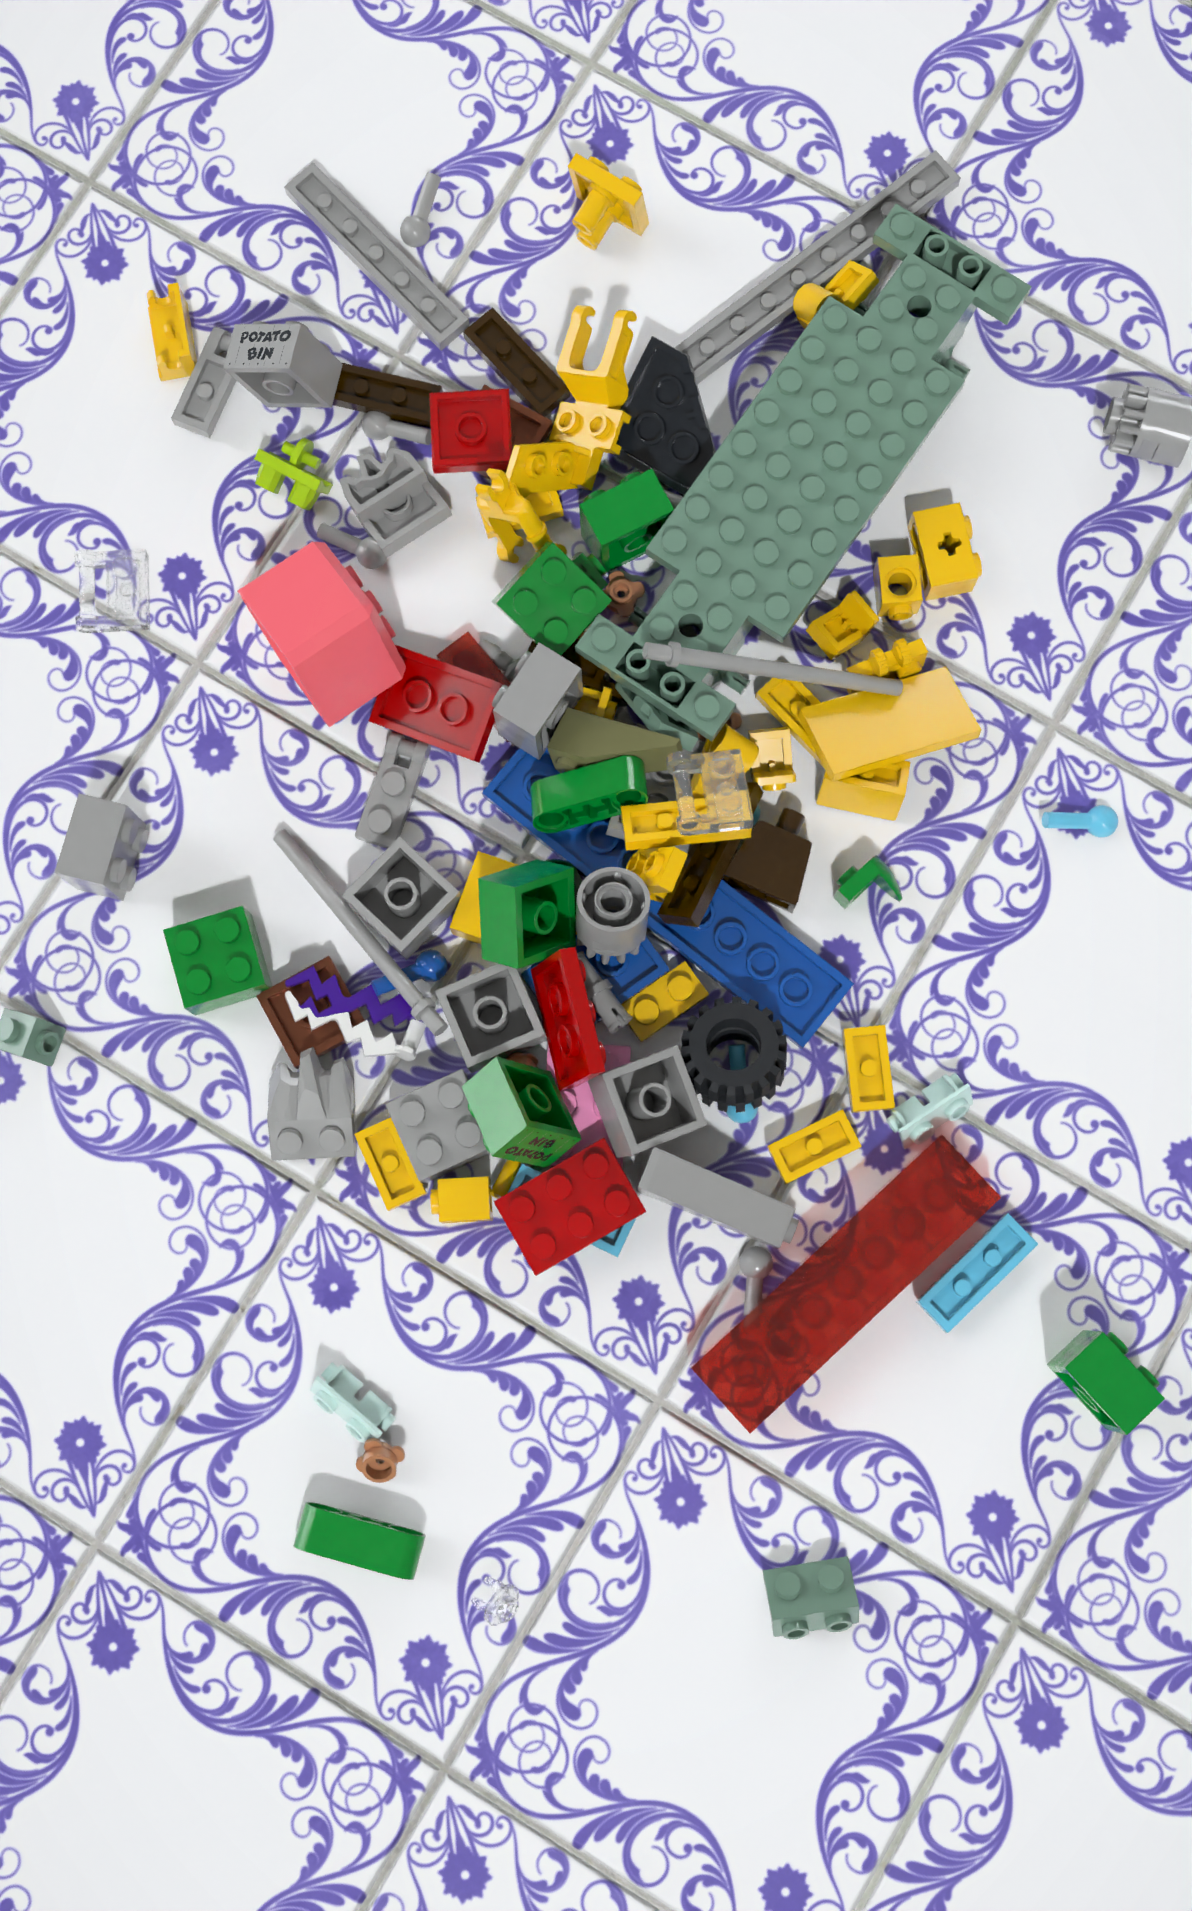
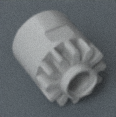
(1150, 425)
(612, 913)

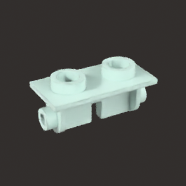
(947, 1101)
(338, 1395)

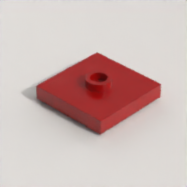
(470, 430)

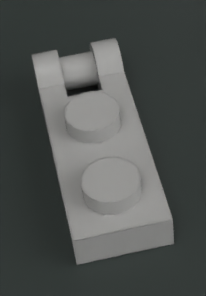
(206, 388)
(392, 791)

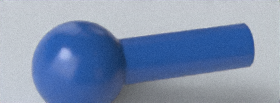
(428, 966)

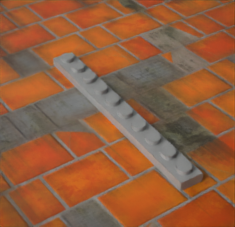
(817, 264)

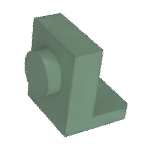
(30, 1037)

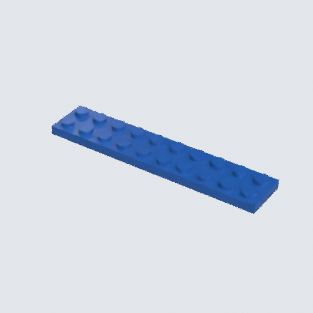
(735, 938)

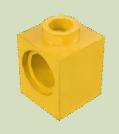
(902, 571)
(462, 1200)

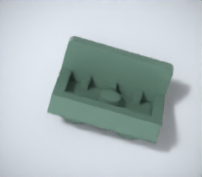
(811, 1597)

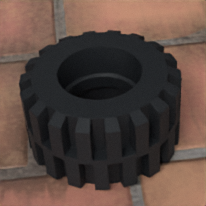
(742, 1023)

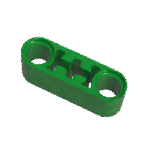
(588, 794)
(359, 1540)

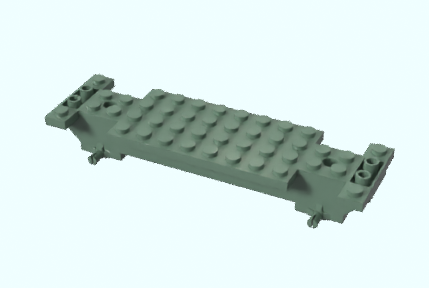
(805, 469)

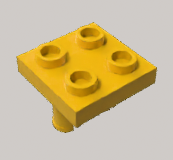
(604, 201)

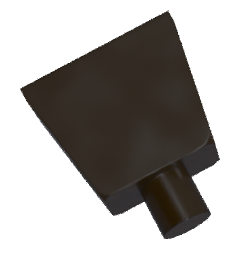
(772, 861)

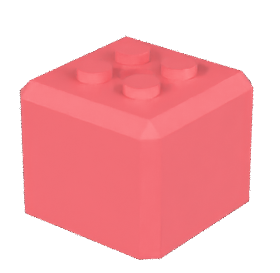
(325, 630)

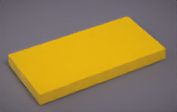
(883, 729)

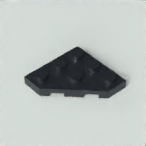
(667, 418)

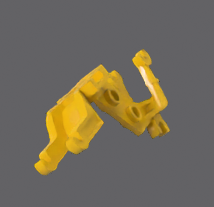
(578, 436)

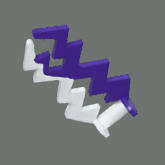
(342, 1006)

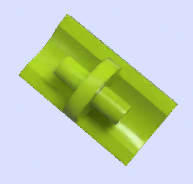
(275, 469)

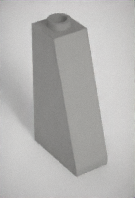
(717, 1199)

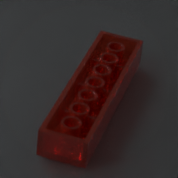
(844, 1282)

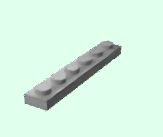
(377, 256)

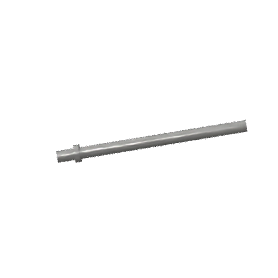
(674, 655)
(422, 1007)

